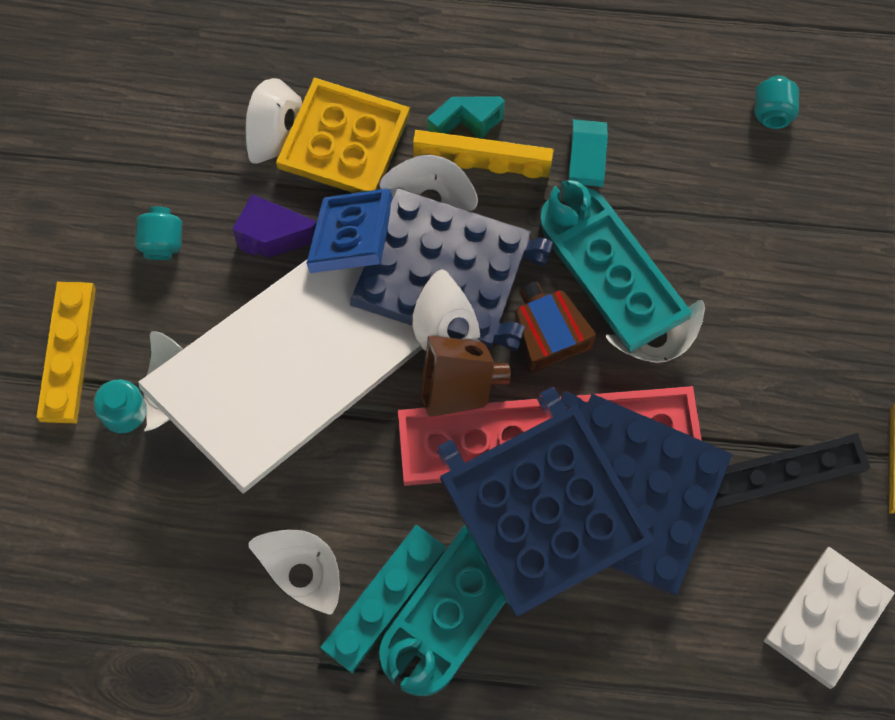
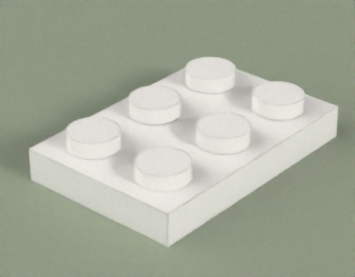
(829, 617)

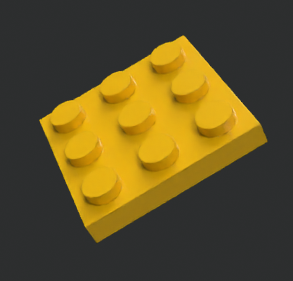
(343, 137)

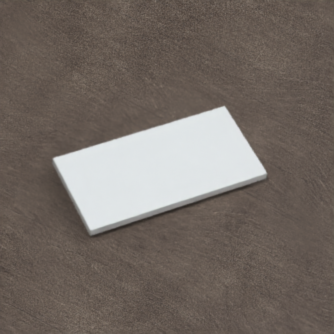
(278, 371)

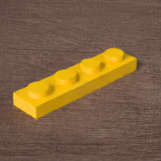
(485, 154)
(66, 353)

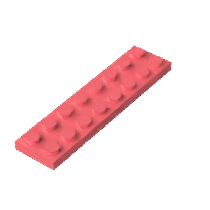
(497, 422)

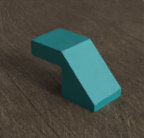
(475, 113)
(588, 152)

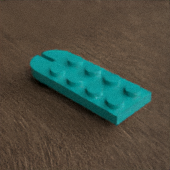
(611, 265)
(442, 619)

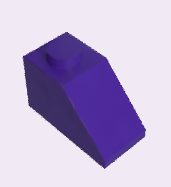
(271, 228)

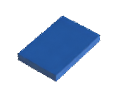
(350, 231)

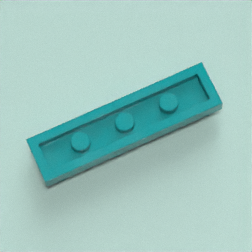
(383, 599)

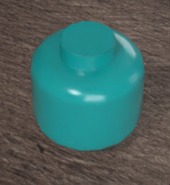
(776, 102)
(158, 234)
(120, 406)

